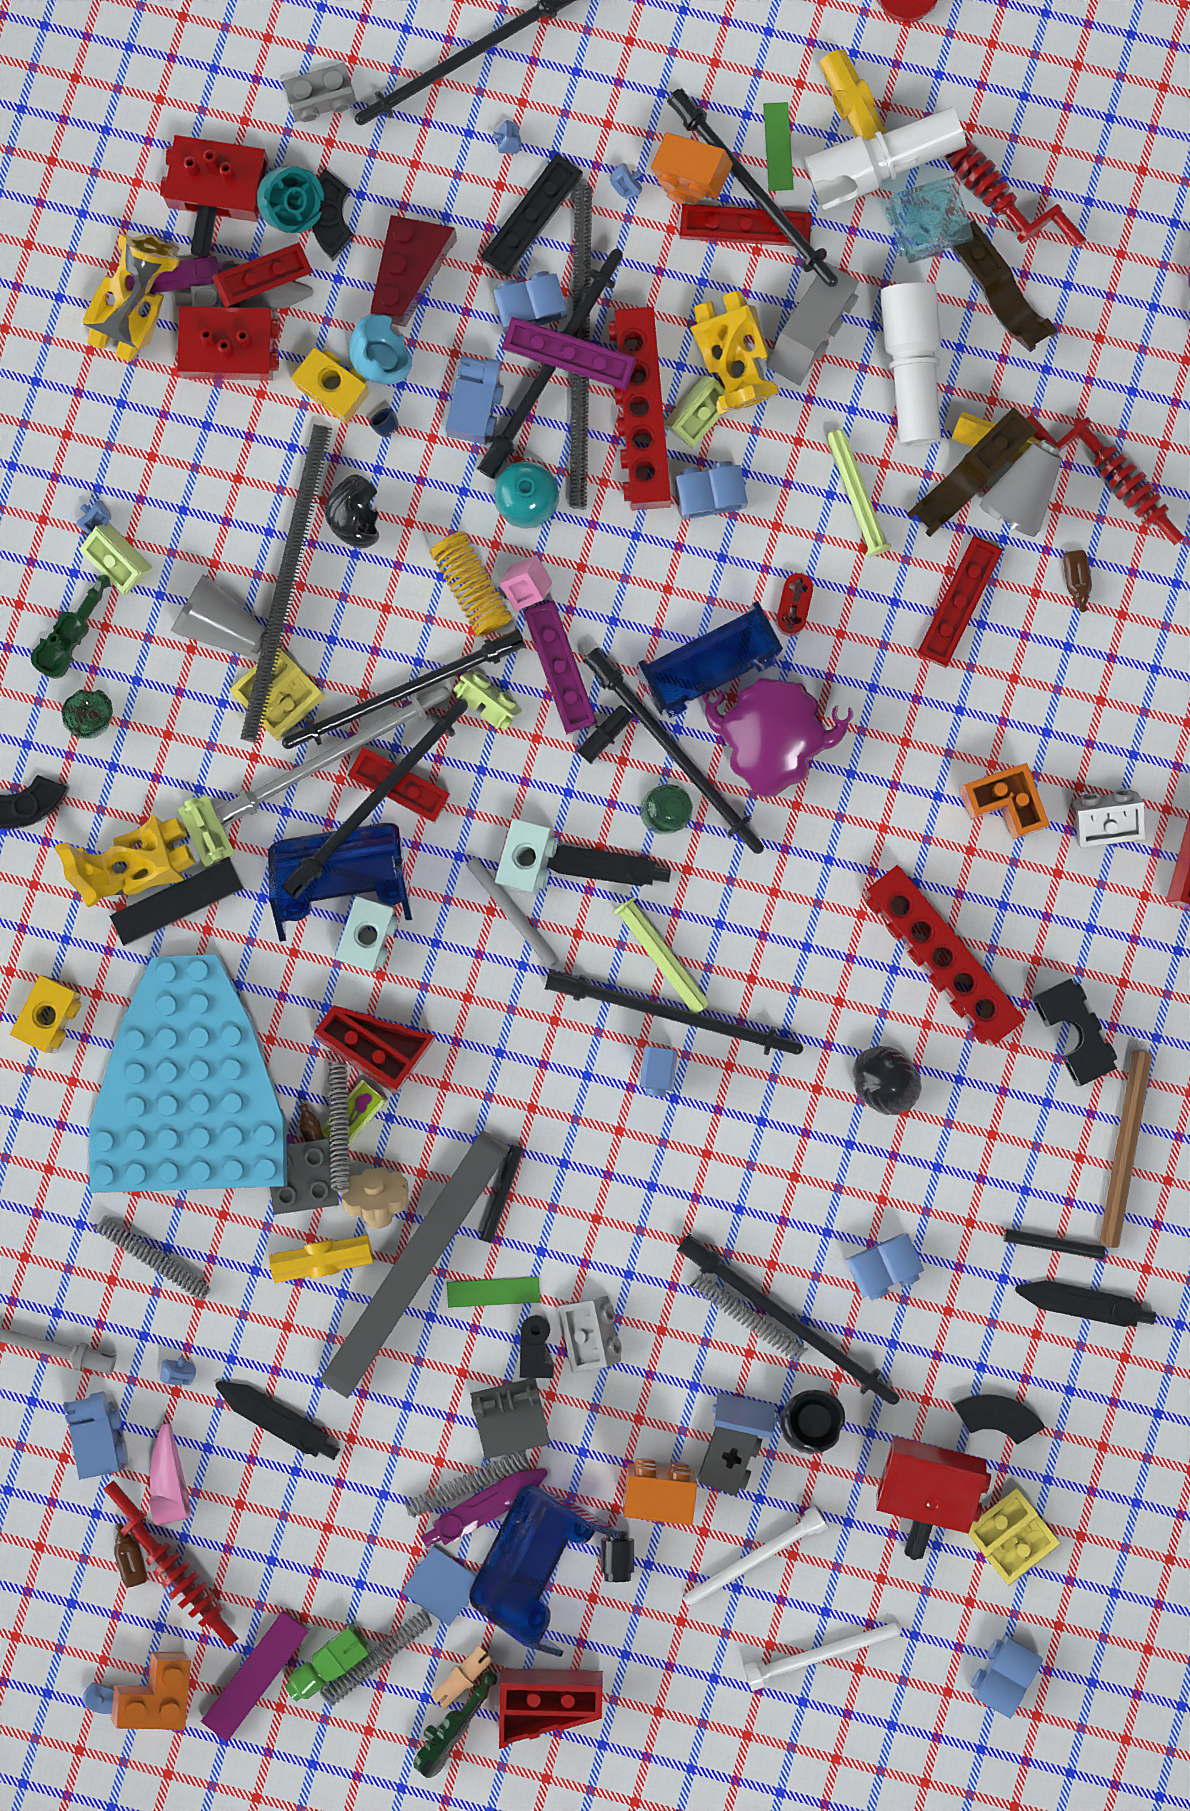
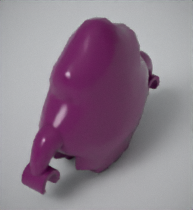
(773, 733)

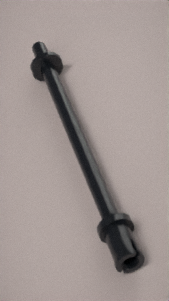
(384, 104)
(695, 120)
(503, 444)
(489, 652)
(613, 680)
(312, 865)
(582, 988)
(711, 1263)

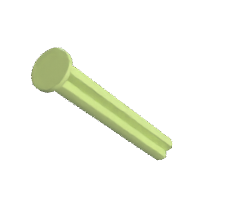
(857, 493)
(662, 956)

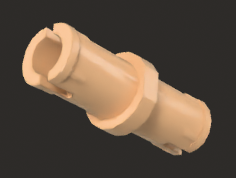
(462, 1677)

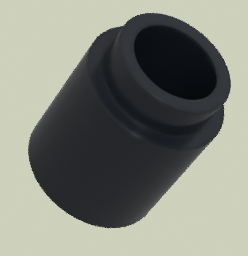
(617, 1558)

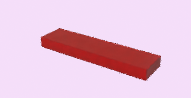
(739, 225)
(959, 601)

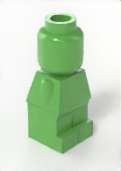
(328, 1663)

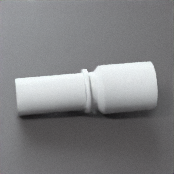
(862, 164)
(911, 339)

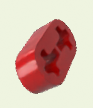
(802, 605)

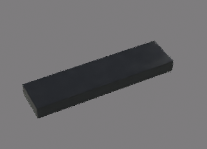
(531, 216)
(176, 902)

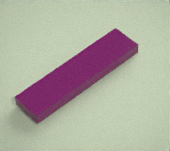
(569, 353)
(560, 667)
(255, 1676)

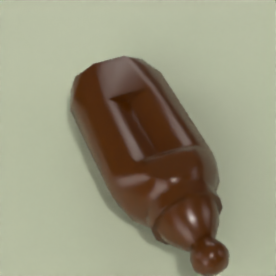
(1078, 577)
(309, 1125)
(129, 1559)

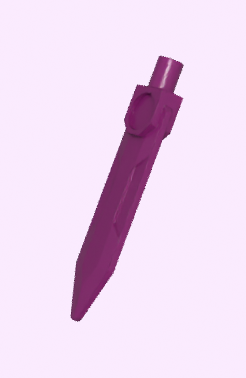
(187, 274)
(481, 1507)

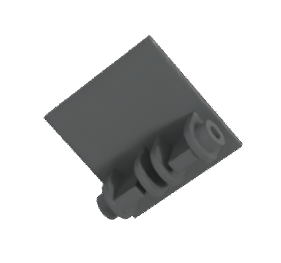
(307, 1179)
(510, 1418)

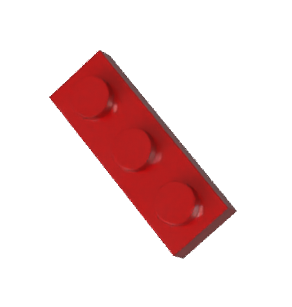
(262, 274)
(410, 792)

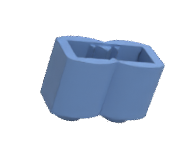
(533, 301)
(710, 491)
(658, 1070)
(884, 1266)
(1006, 1675)

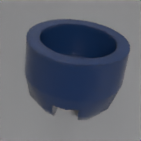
(384, 422)

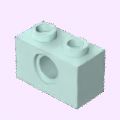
(521, 838)
(363, 915)

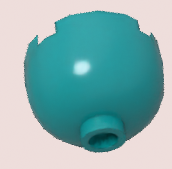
(290, 199)
(526, 494)

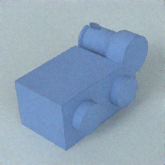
(474, 400)
(95, 1436)

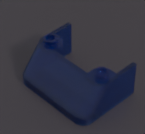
(710, 661)
(364, 863)
(524, 1560)

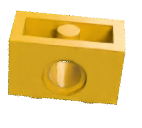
(340, 401)
(29, 1024)

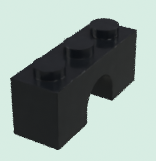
(1091, 1055)

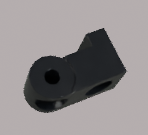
(532, 1348)

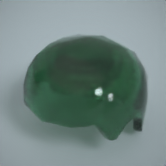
(87, 714)
(666, 809)

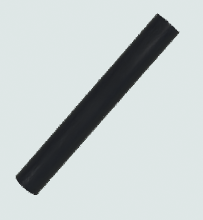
(501, 1194)
(1054, 1244)

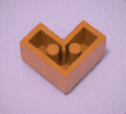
(690, 169)
(1014, 794)
(161, 1702)

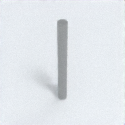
(511, 912)

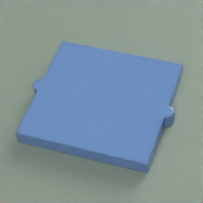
(744, 1415)
(440, 1585)

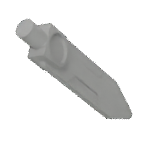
(280, 297)

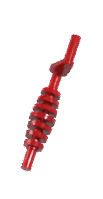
(987, 183)
(1122, 476)
(175, 1574)

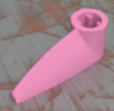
(168, 1488)

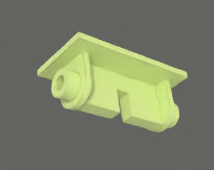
(498, 704)
(206, 830)

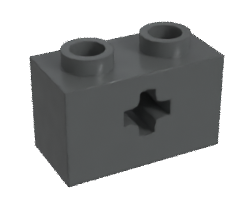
(716, 1471)

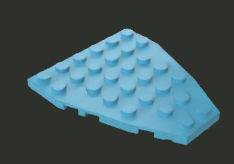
(187, 1090)

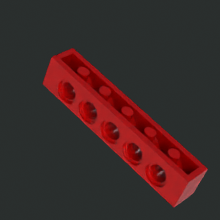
(655, 492)
(1004, 1014)

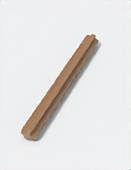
(1125, 1149)

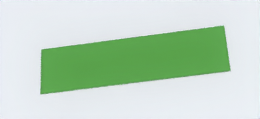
(778, 146)
(493, 1292)

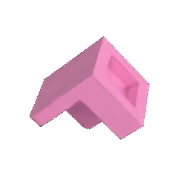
(526, 583)

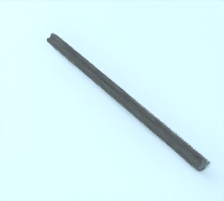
(582, 270)
(285, 582)

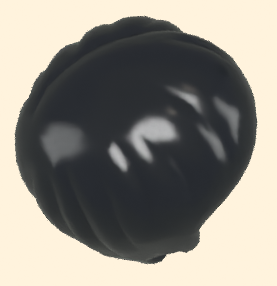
(350, 512)
(886, 1080)
(812, 1421)

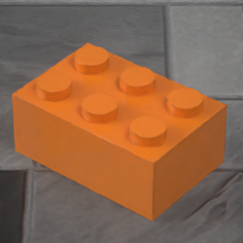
(660, 1492)

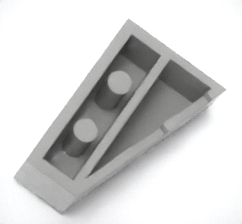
(811, 325)

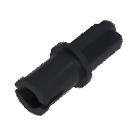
(605, 734)

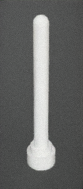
(810, 1524)
(760, 1673)

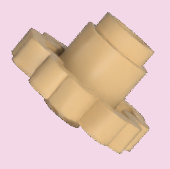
(376, 1196)

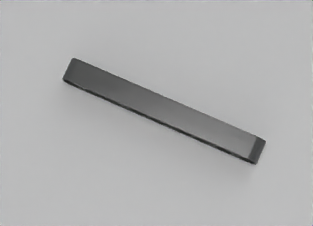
(414, 1264)

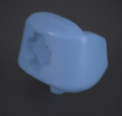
(508, 138)
(625, 182)
(94, 517)
(177, 1372)
(98, 1698)

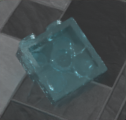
(929, 219)

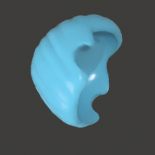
(379, 351)

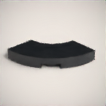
(330, 228)
(31, 804)
(999, 1414)

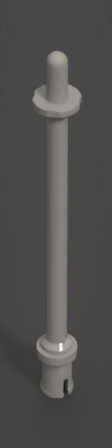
(250, 801)
(79, 1356)

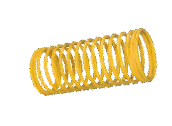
(492, 621)

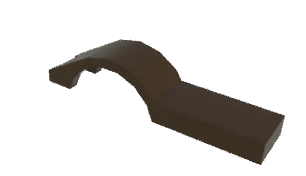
(1001, 290)
(973, 471)

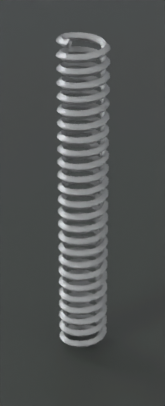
(341, 1127)
(153, 1264)
(718, 1292)
(461, 1491)
(426, 1624)

